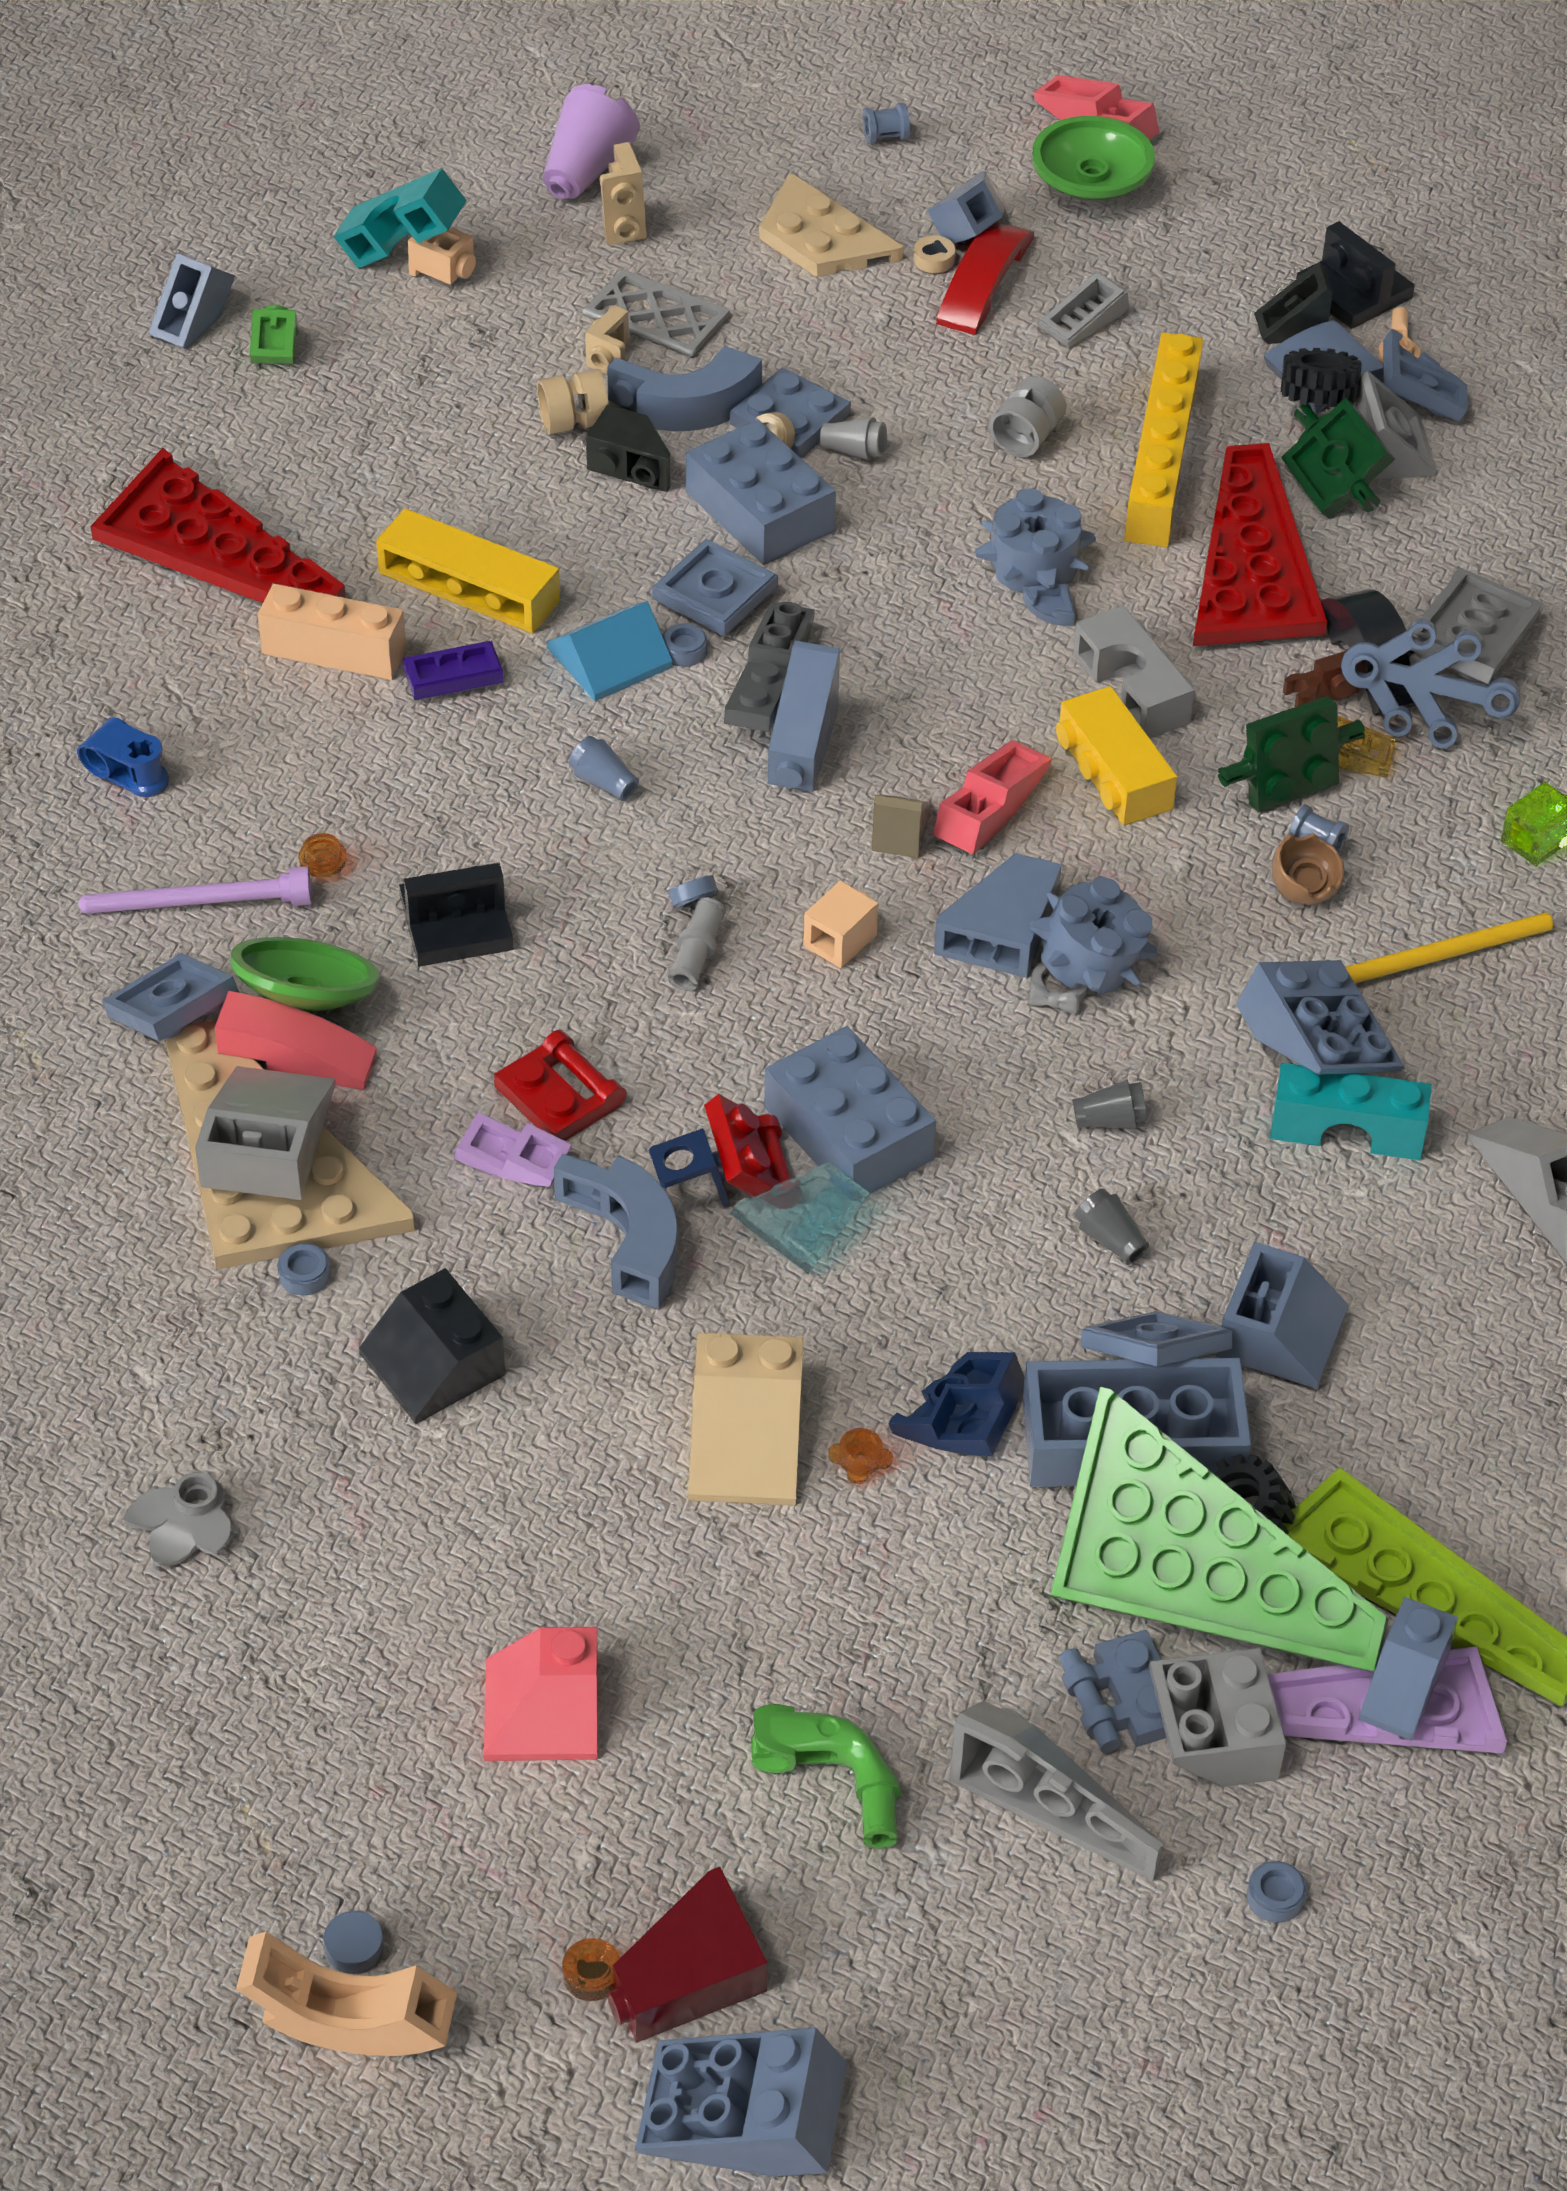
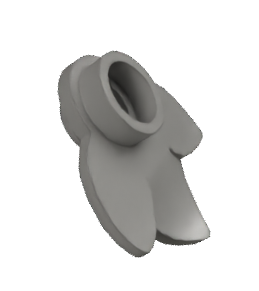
(178, 1524)

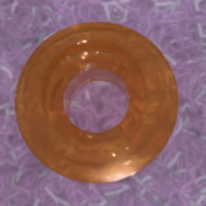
(323, 855)

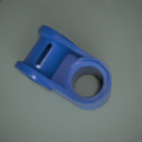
(125, 758)

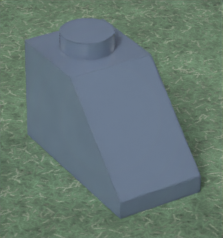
(190, 301)
(1408, 1668)

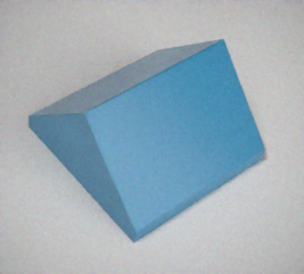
(613, 651)

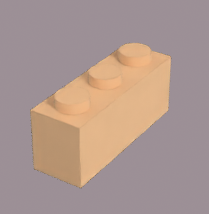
(332, 631)

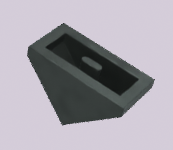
(1296, 307)

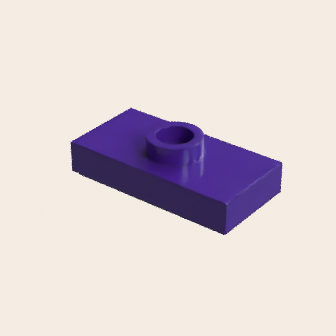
(453, 670)

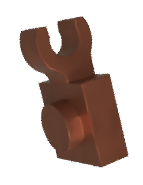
(1323, 681)

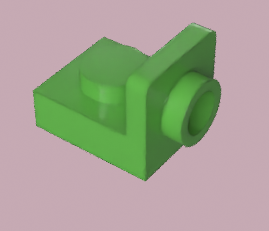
(273, 335)

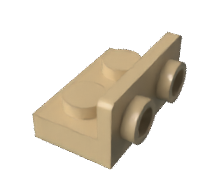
(623, 198)

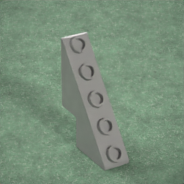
(1533, 1168)

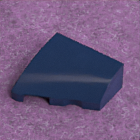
(966, 1406)

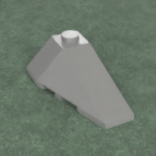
(1029, 1775)

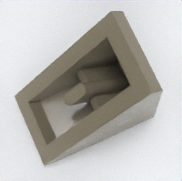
(899, 825)

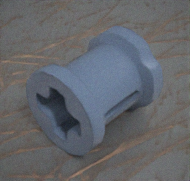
(886, 123)
(1307, 822)

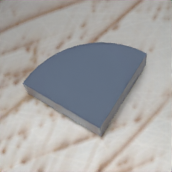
(1050, 604)

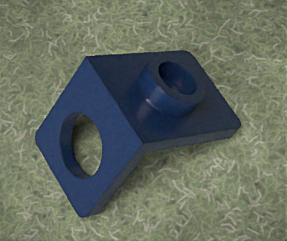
(703, 1162)

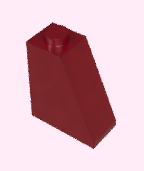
(689, 1963)

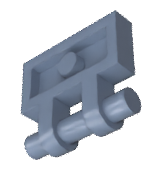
(1125, 1671)

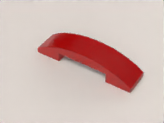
(979, 275)

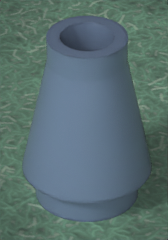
(600, 766)

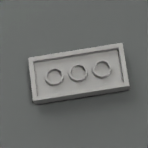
(1486, 608)

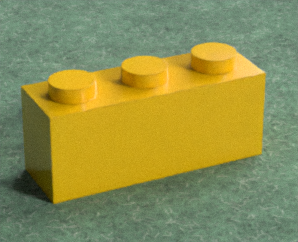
(1116, 755)

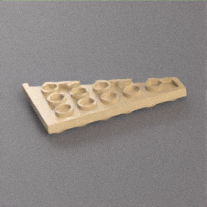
(341, 1196)

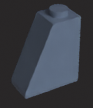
(804, 716)
(994, 916)

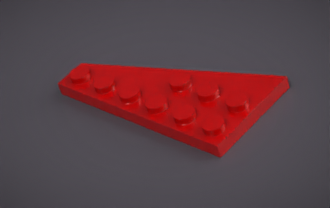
(203, 534)
(1255, 563)

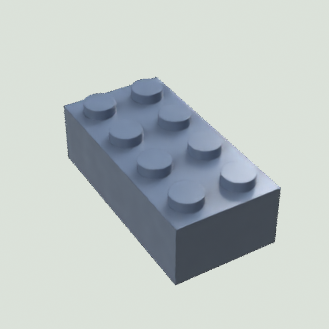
(1189, 1400)

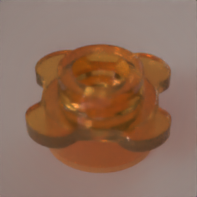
(860, 1442)

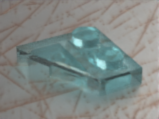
(803, 1213)

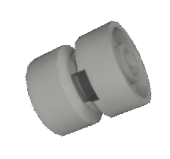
(1027, 416)

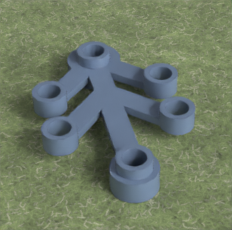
(1423, 678)

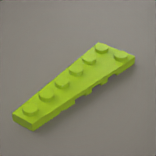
(1394, 1558)

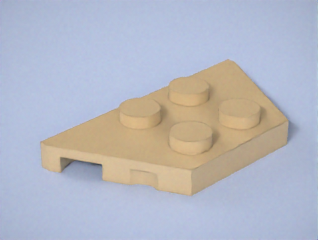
(822, 232)

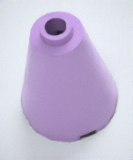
(586, 138)

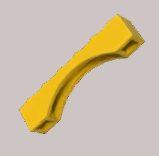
(1163, 440)

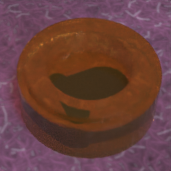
(589, 1969)

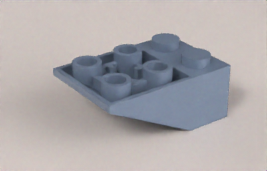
(1316, 1018)
(745, 2102)

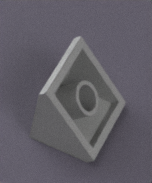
(1398, 429)

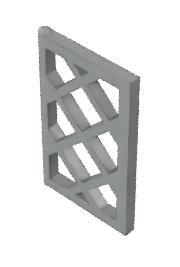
(689, 304)

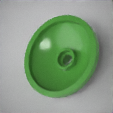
(1093, 157)
(303, 972)

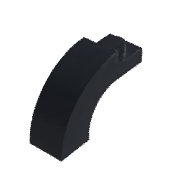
(1372, 619)

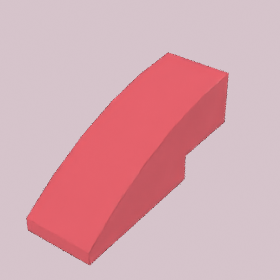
(1076, 97)
(990, 796)
(292, 1040)

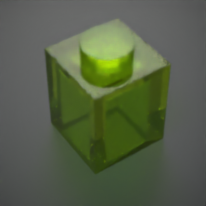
(1537, 824)

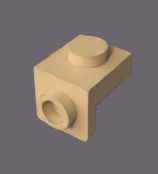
(607, 339)

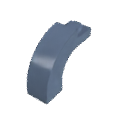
(688, 399)
(643, 1211)

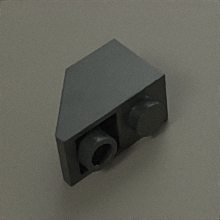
(628, 448)

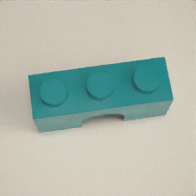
(418, 208)
(1387, 1108)

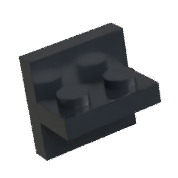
(1360, 277)
(456, 914)

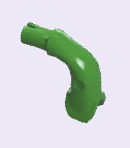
(794, 1738)

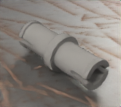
(696, 944)

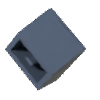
(1283, 1316)

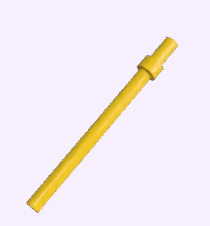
(1450, 947)

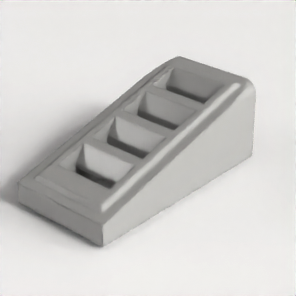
(1095, 288)

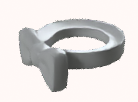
(1041, 996)

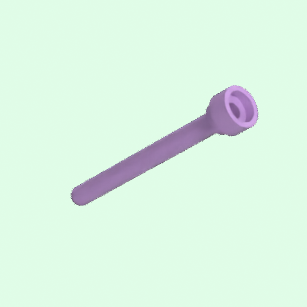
(290, 887)

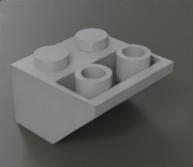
(1220, 1716)

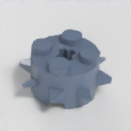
(1035, 541)
(1094, 936)

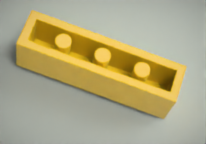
(468, 570)

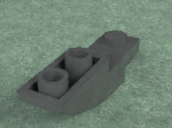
(760, 686)

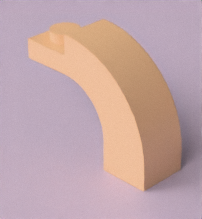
(344, 2011)

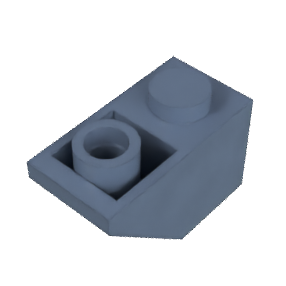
(967, 209)

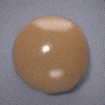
(1307, 869)

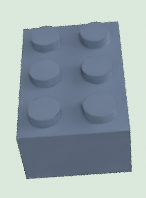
(760, 491)
(850, 1111)

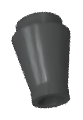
(1112, 1107)
(1109, 1223)

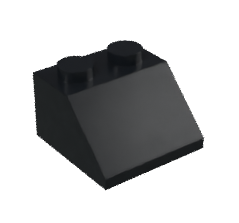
(434, 1347)

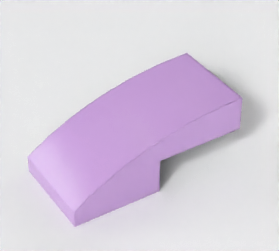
(511, 1154)

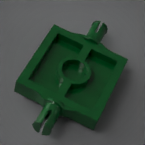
(1337, 458)
(1292, 753)

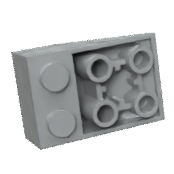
(263, 1132)

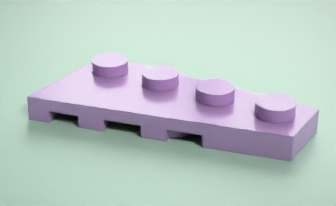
(1329, 1700)

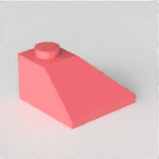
(543, 1697)

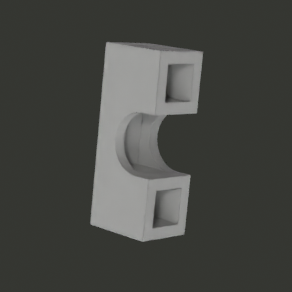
(1152, 687)

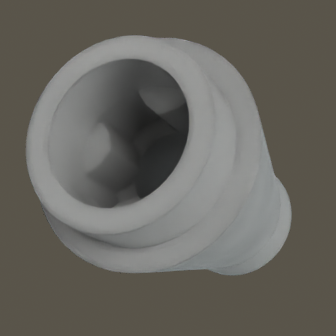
(857, 437)

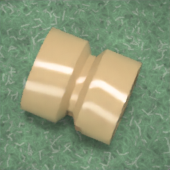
(558, 403)

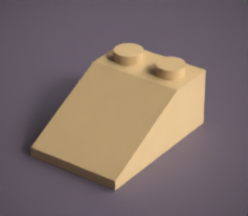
(746, 1419)

